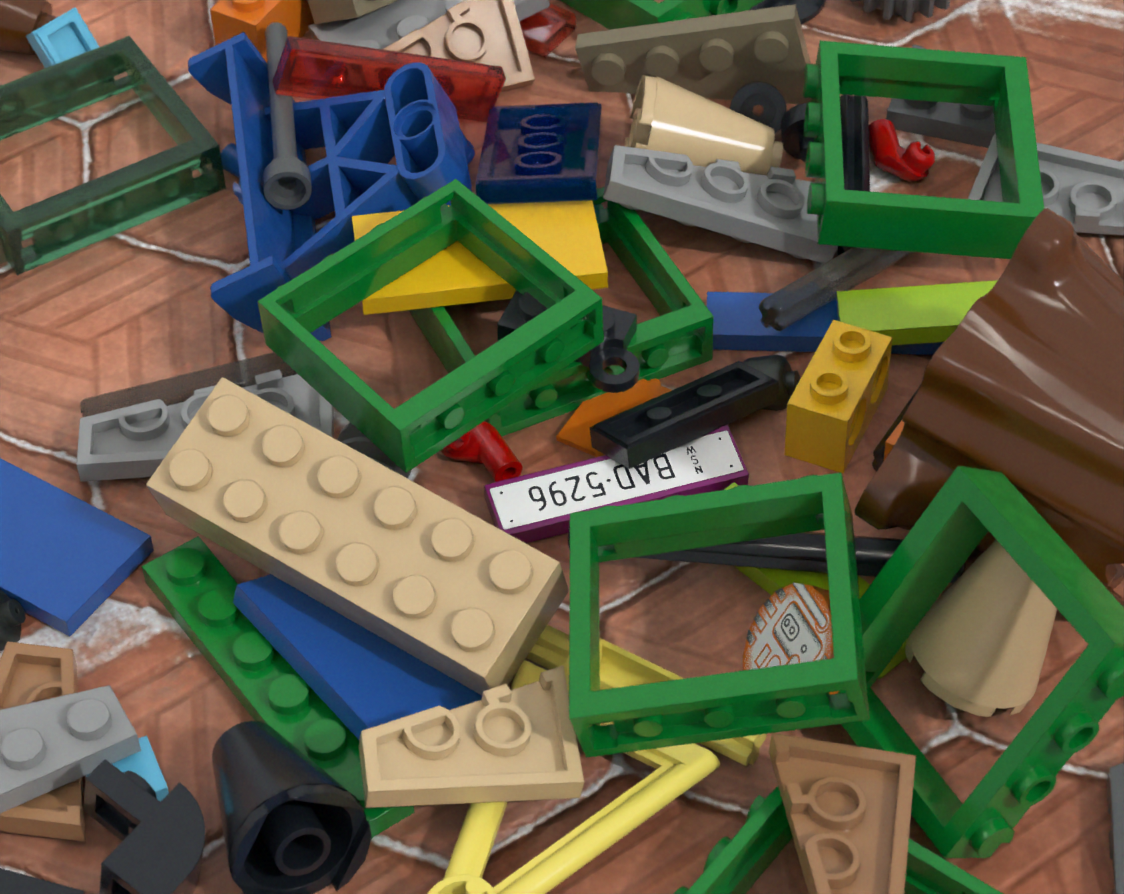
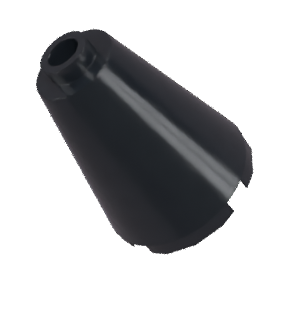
(284, 815)

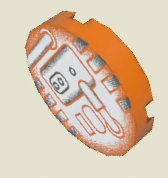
(790, 629)

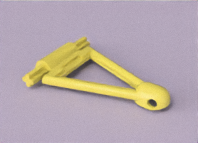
(675, 773)

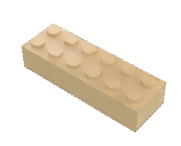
(359, 538)

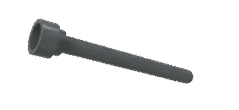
(286, 177)

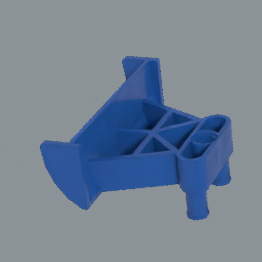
(360, 138)

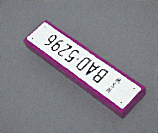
(542, 501)

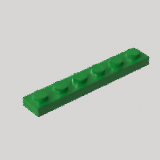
(200, 599)

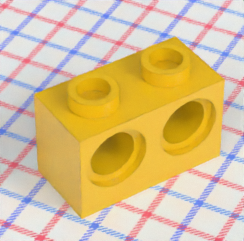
(837, 396)

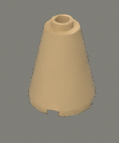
(688, 124)
(985, 637)

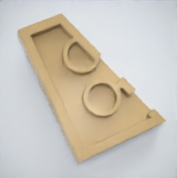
(486, 751)

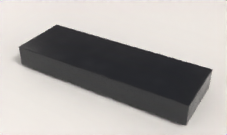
(684, 414)

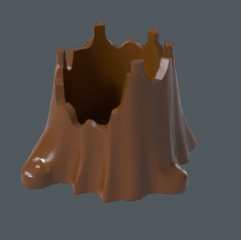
(1030, 394)

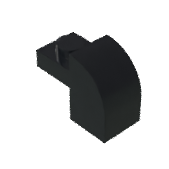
(159, 839)

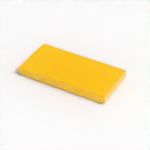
(458, 277)

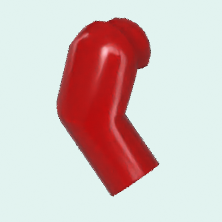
(888, 155)
(488, 448)

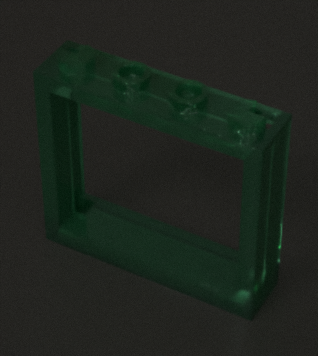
(120, 197)

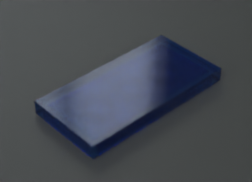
(541, 153)

